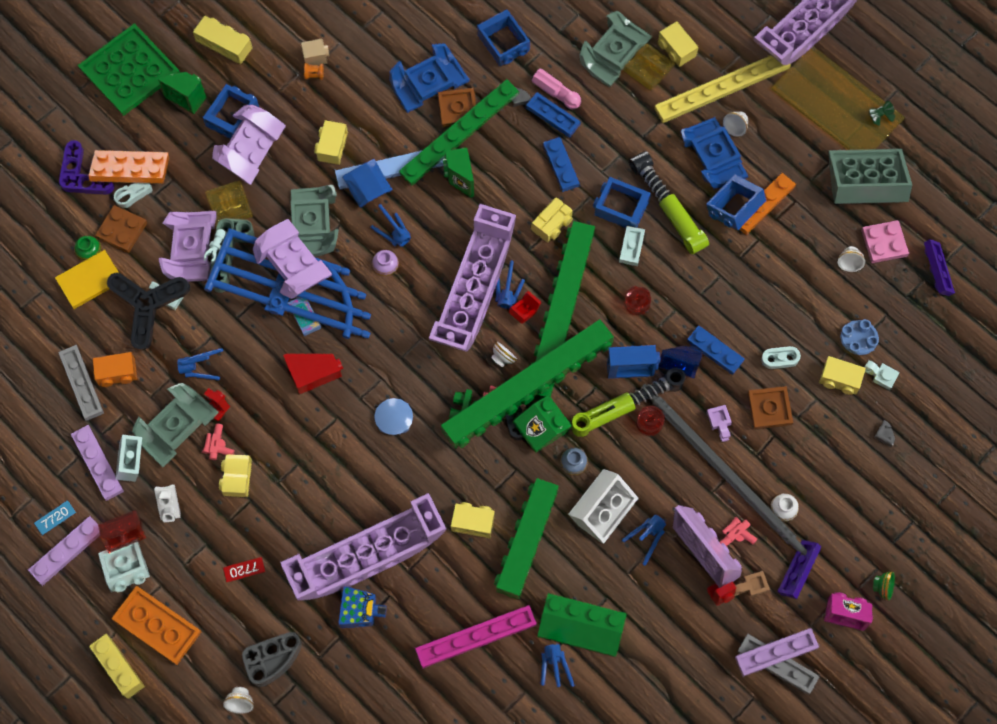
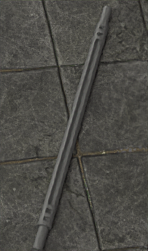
(728, 474)

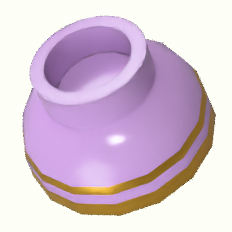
(385, 262)

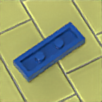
(553, 114)
(561, 164)
(715, 350)

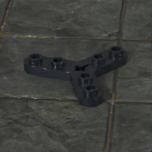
(144, 316)

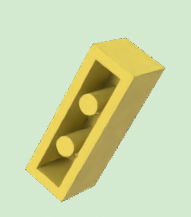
(222, 39)
(117, 666)

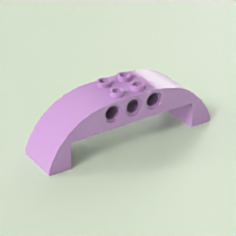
(802, 28)
(475, 279)
(365, 552)

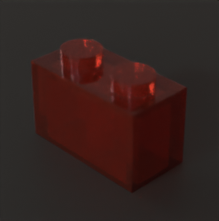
(122, 531)

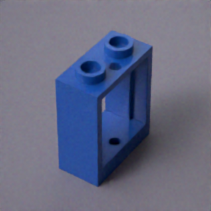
(497, 23)
(219, 125)
(727, 192)
(617, 217)
(632, 361)

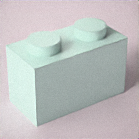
(128, 458)

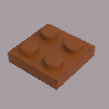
(455, 105)
(121, 229)
(770, 407)

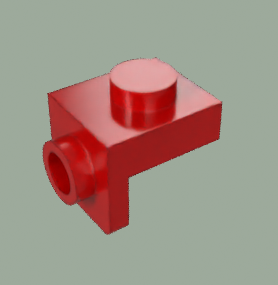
(525, 308)
(218, 401)
(723, 594)

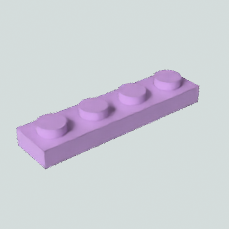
(97, 462)
(65, 551)
(776, 652)

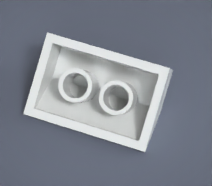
(603, 505)

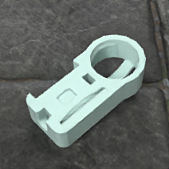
(136, 192)

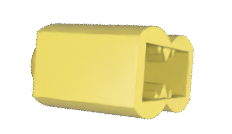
(236, 475)

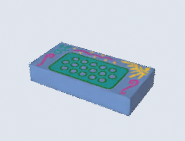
(306, 325)

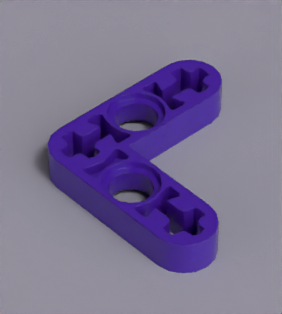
(75, 175)

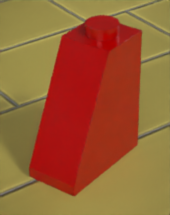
(312, 370)

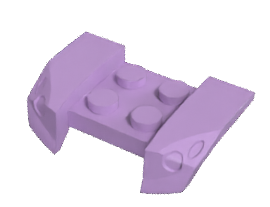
(249, 142)
(189, 245)
(290, 259)

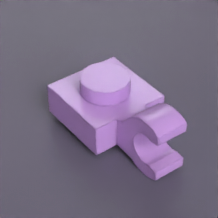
(720, 419)

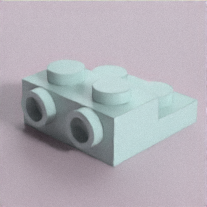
(124, 567)

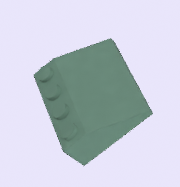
(869, 176)

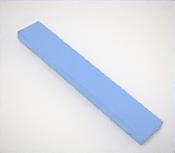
(389, 167)

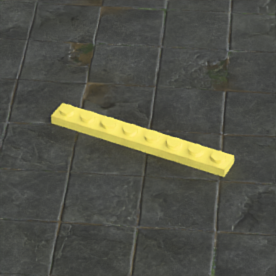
(719, 88)

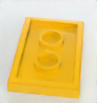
(87, 279)

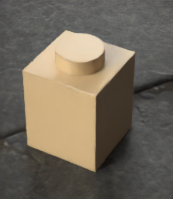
(315, 52)

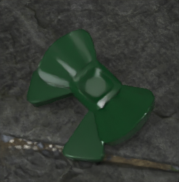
(887, 110)

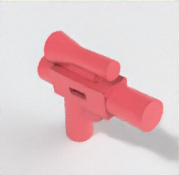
(215, 444)
(737, 532)

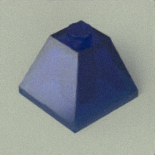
(681, 357)

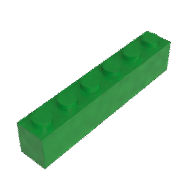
(527, 539)

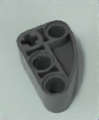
(271, 665)

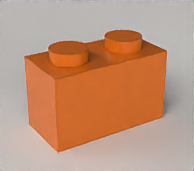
(115, 369)

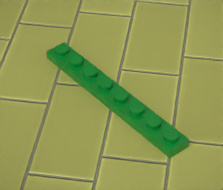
(459, 132)

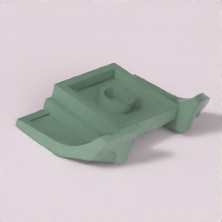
(613, 49)
(311, 218)
(174, 423)

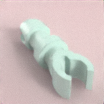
(215, 245)

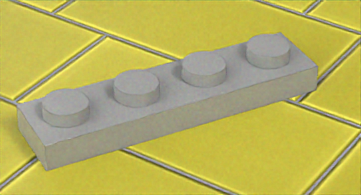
(81, 382)
(788, 670)

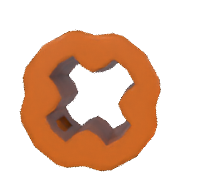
(314, 71)

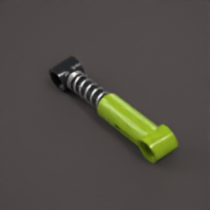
(693, 237)
(626, 403)

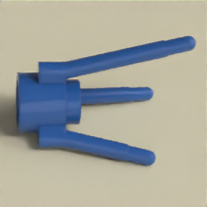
(400, 235)
(506, 298)
(188, 364)
(653, 526)
(553, 655)

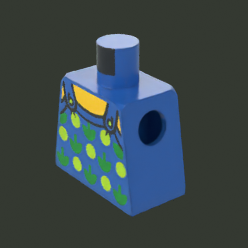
(359, 608)

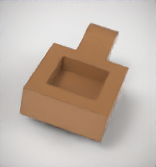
(753, 584)

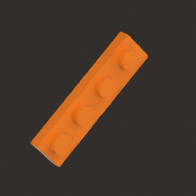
(774, 195)

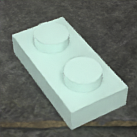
(632, 245)

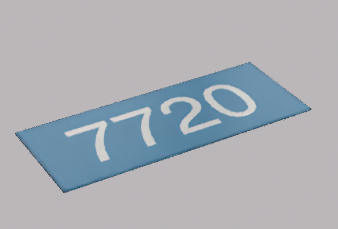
(55, 517)

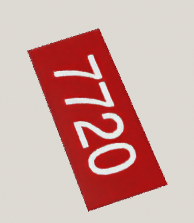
(244, 569)

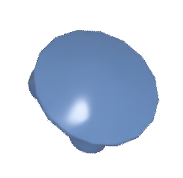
(859, 337)
(393, 416)

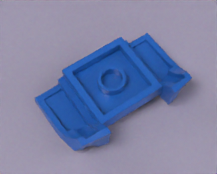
(427, 78)
(715, 152)

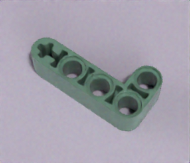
(238, 225)

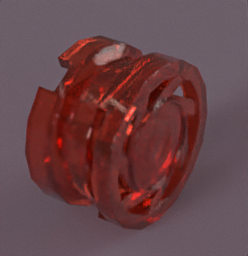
(637, 300)
(650, 420)

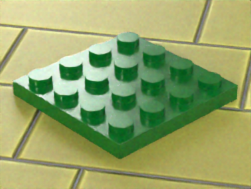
(127, 69)

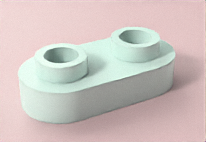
(779, 356)

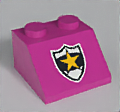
(848, 612)

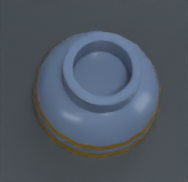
(574, 461)

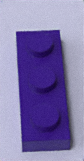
(939, 268)
(799, 570)

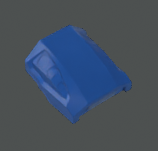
(366, 182)

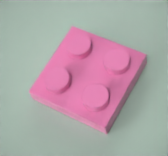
(885, 241)

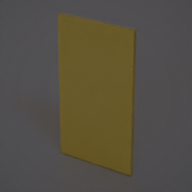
(835, 101)

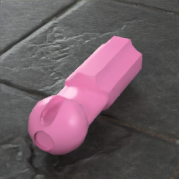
(555, 88)

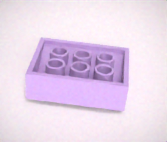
(705, 546)

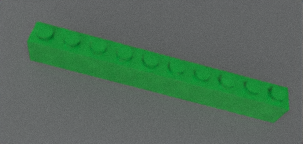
(565, 293)
(527, 384)

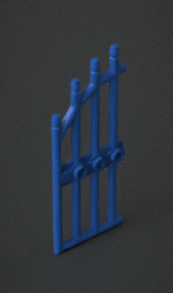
(277, 302)

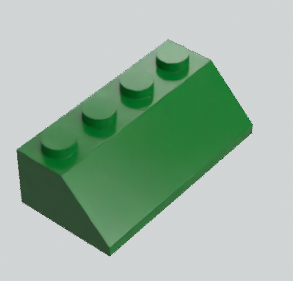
(582, 625)

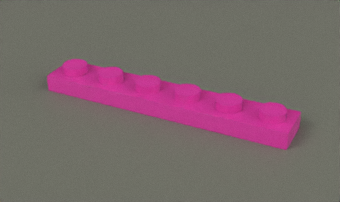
(476, 636)

